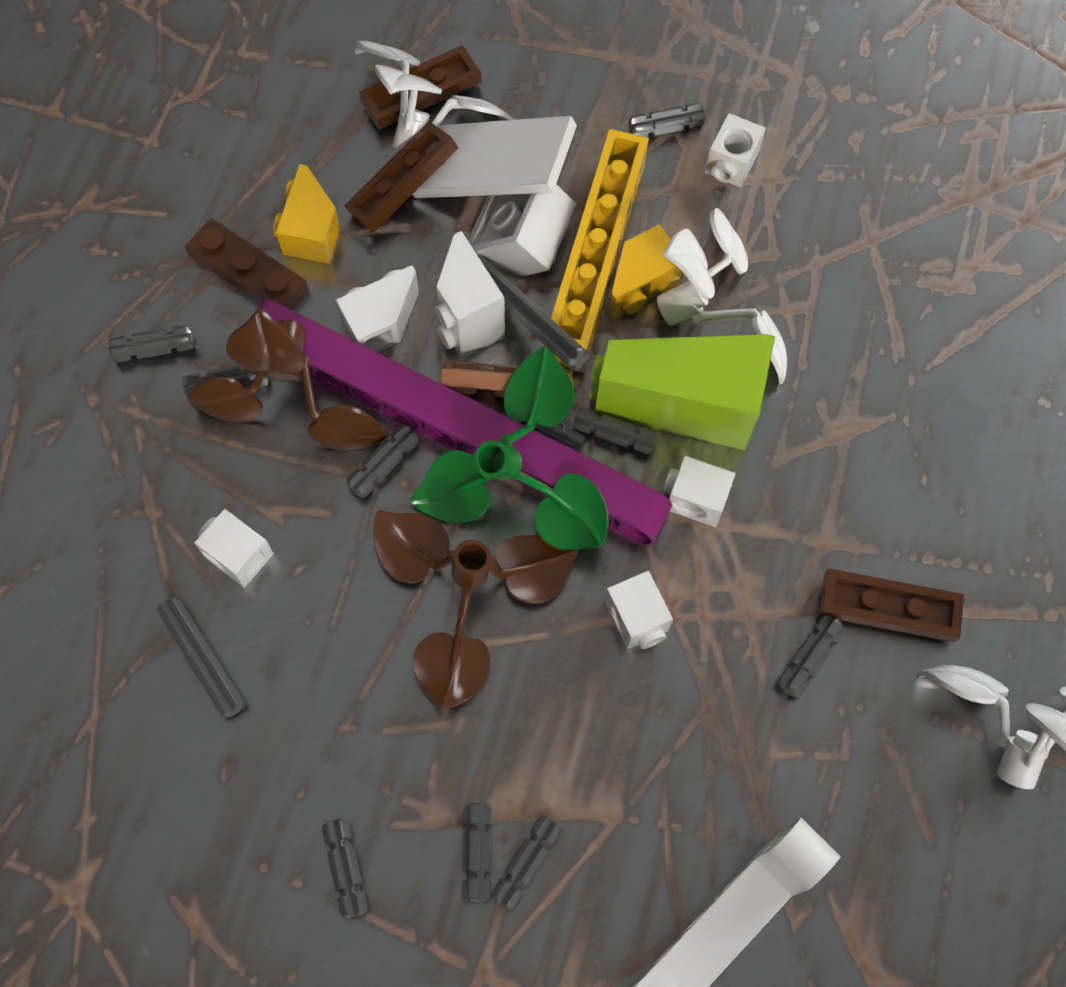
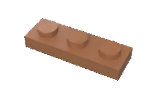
(470, 376)

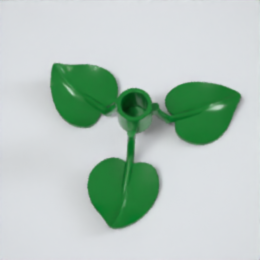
(454, 485)

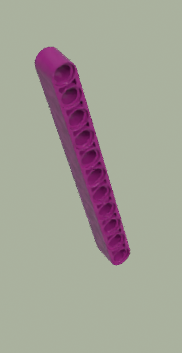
(466, 424)

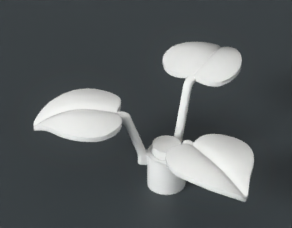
(411, 119)
(690, 297)
(1026, 750)

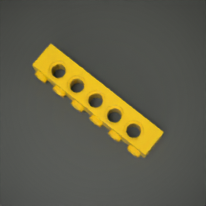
(600, 237)

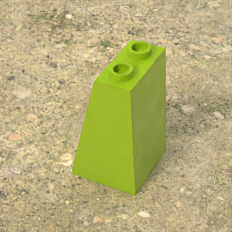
(686, 385)

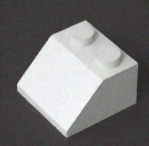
(522, 230)
(468, 301)

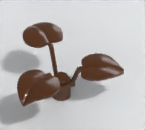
(279, 347)
(412, 543)

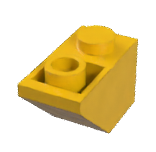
(309, 220)
(643, 272)

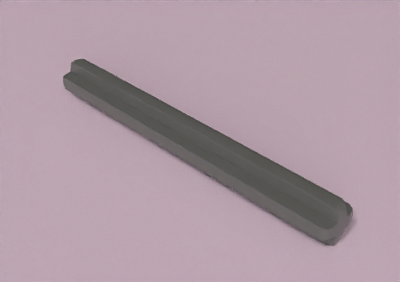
(538, 322)

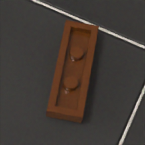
(450, 71)
(401, 177)
(245, 265)
(892, 605)

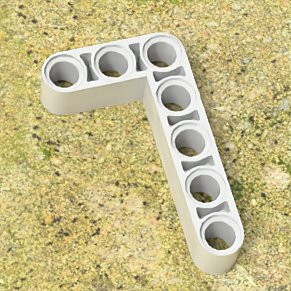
(784, 867)

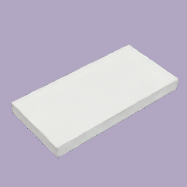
(502, 158)

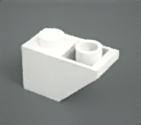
(380, 310)

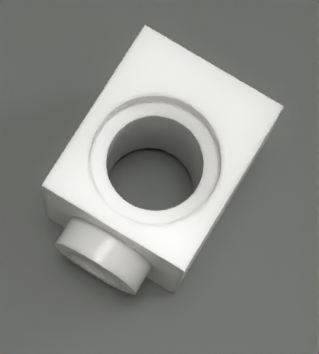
(735, 137)
(698, 490)
(233, 547)
(639, 611)

